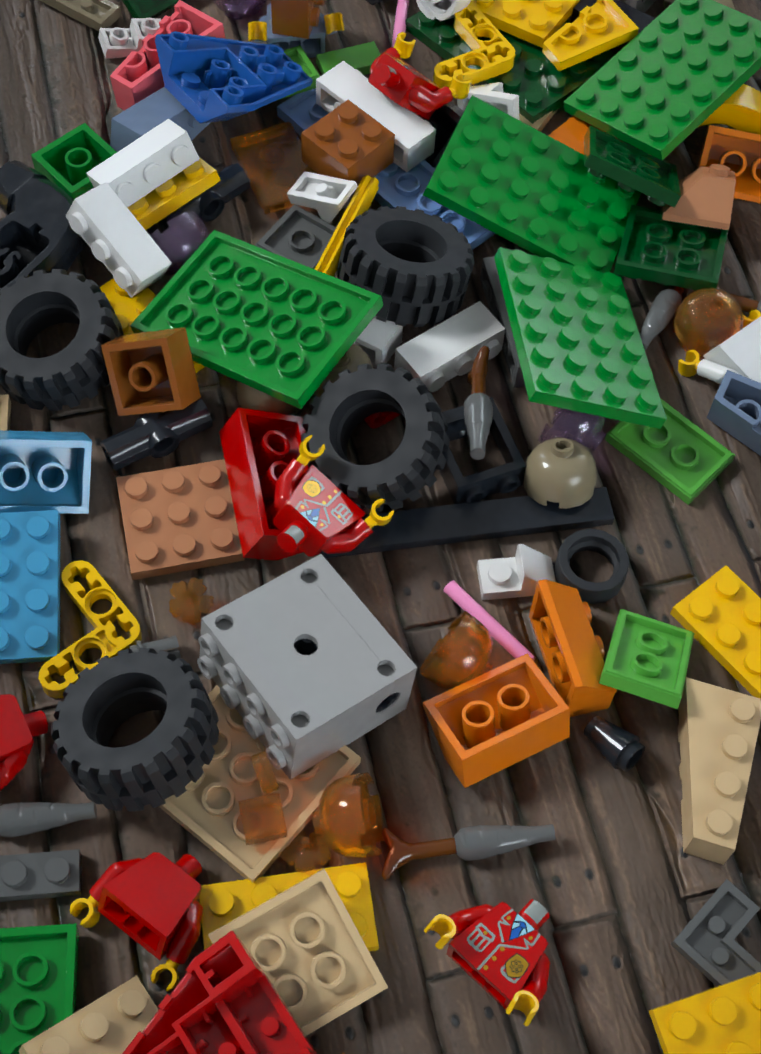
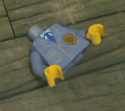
(328, 24)

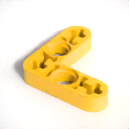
(492, 56)
(102, 637)

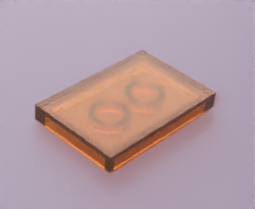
(271, 163)

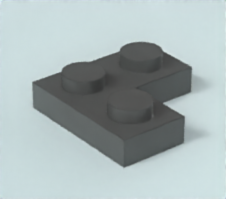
(711, 934)

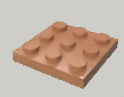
(179, 519)

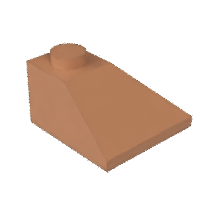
(704, 198)

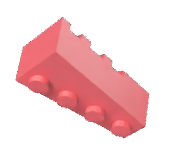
(141, 70)

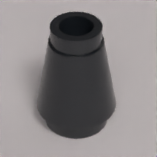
(614, 743)

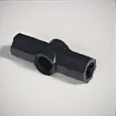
(212, 201)
(155, 434)

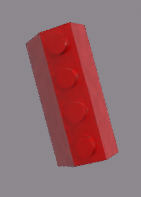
(256, 453)

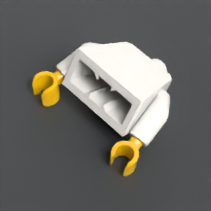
(738, 354)

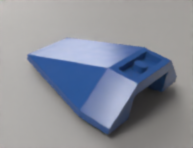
(225, 76)

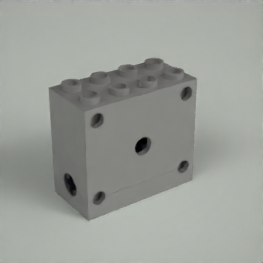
(305, 665)

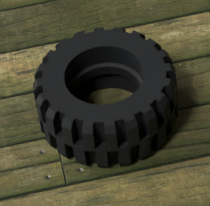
(410, 261)
(74, 371)
(354, 399)
(155, 765)

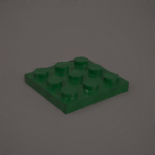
(631, 167)
(670, 251)

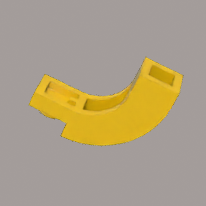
(739, 111)

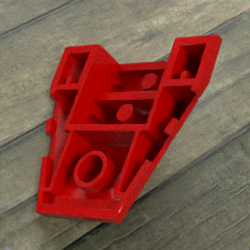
(222, 1009)

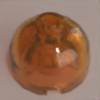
(707, 319)
(460, 654)
(350, 817)

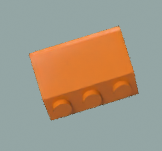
(740, 153)
(570, 647)
(497, 719)

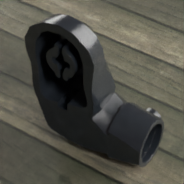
(35, 226)

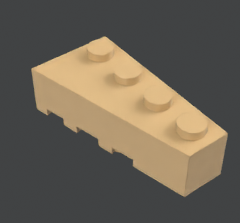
(717, 754)

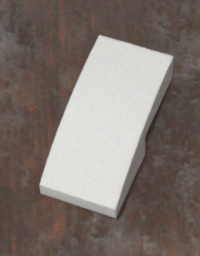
(122, 41)

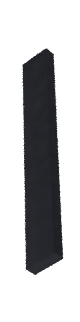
(480, 522)

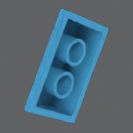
(45, 471)

